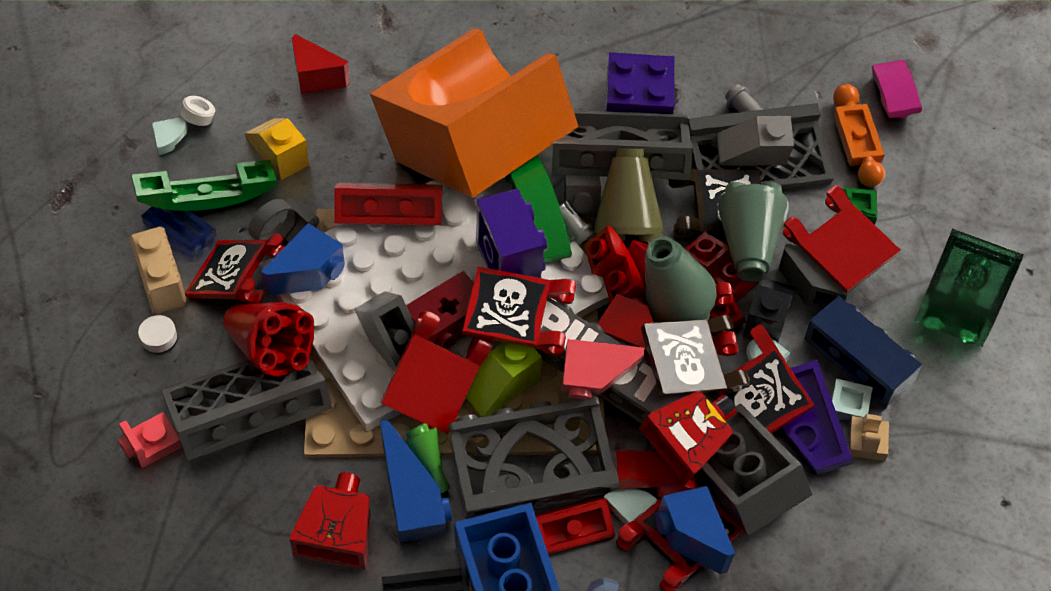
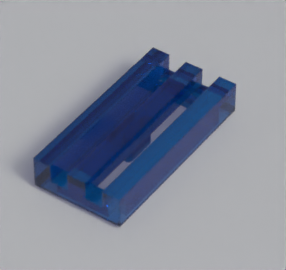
(179, 241)

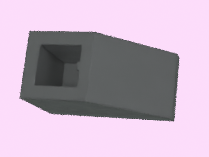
(811, 282)

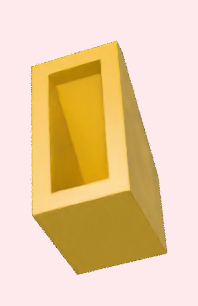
(281, 144)

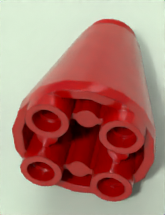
(272, 335)

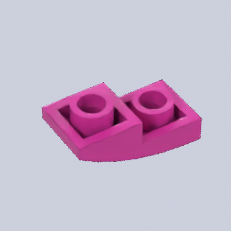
(897, 89)

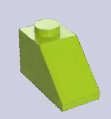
(503, 376)

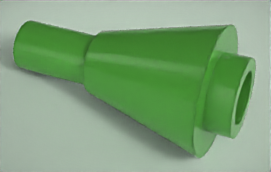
(426, 448)

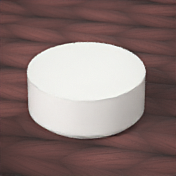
(197, 110)
(157, 333)

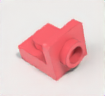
(149, 440)

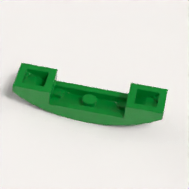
(537, 189)
(205, 193)

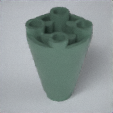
(752, 226)
(676, 283)

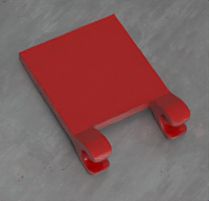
(846, 245)
(432, 380)

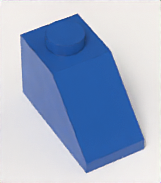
(304, 263)
(695, 528)

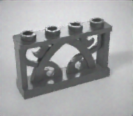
(599, 133)
(496, 496)

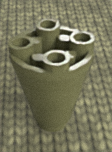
(630, 198)

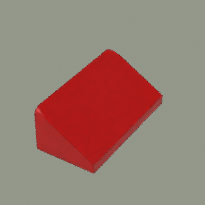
(575, 524)

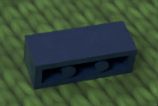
(862, 351)

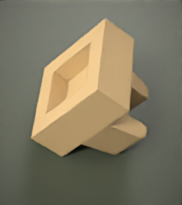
(868, 437)

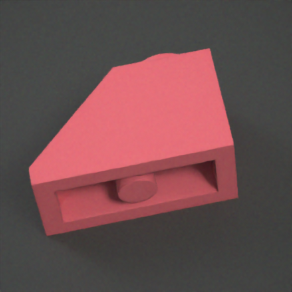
(596, 366)

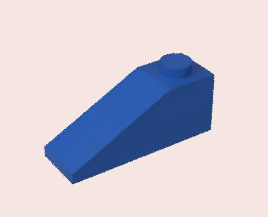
(414, 492)

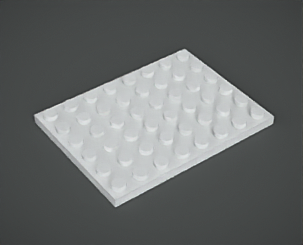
(408, 263)

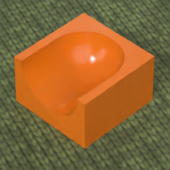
(469, 118)

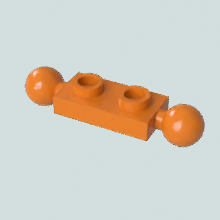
(858, 135)

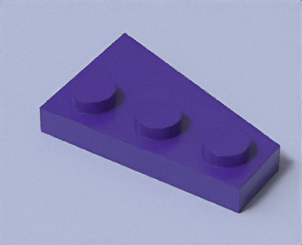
(818, 431)

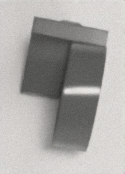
(295, 221)

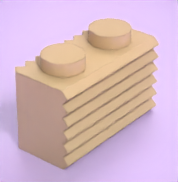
(158, 270)

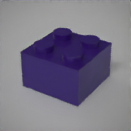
(640, 83)
(508, 234)

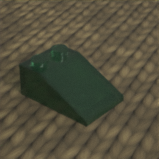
(968, 287)

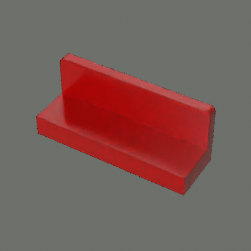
(388, 203)

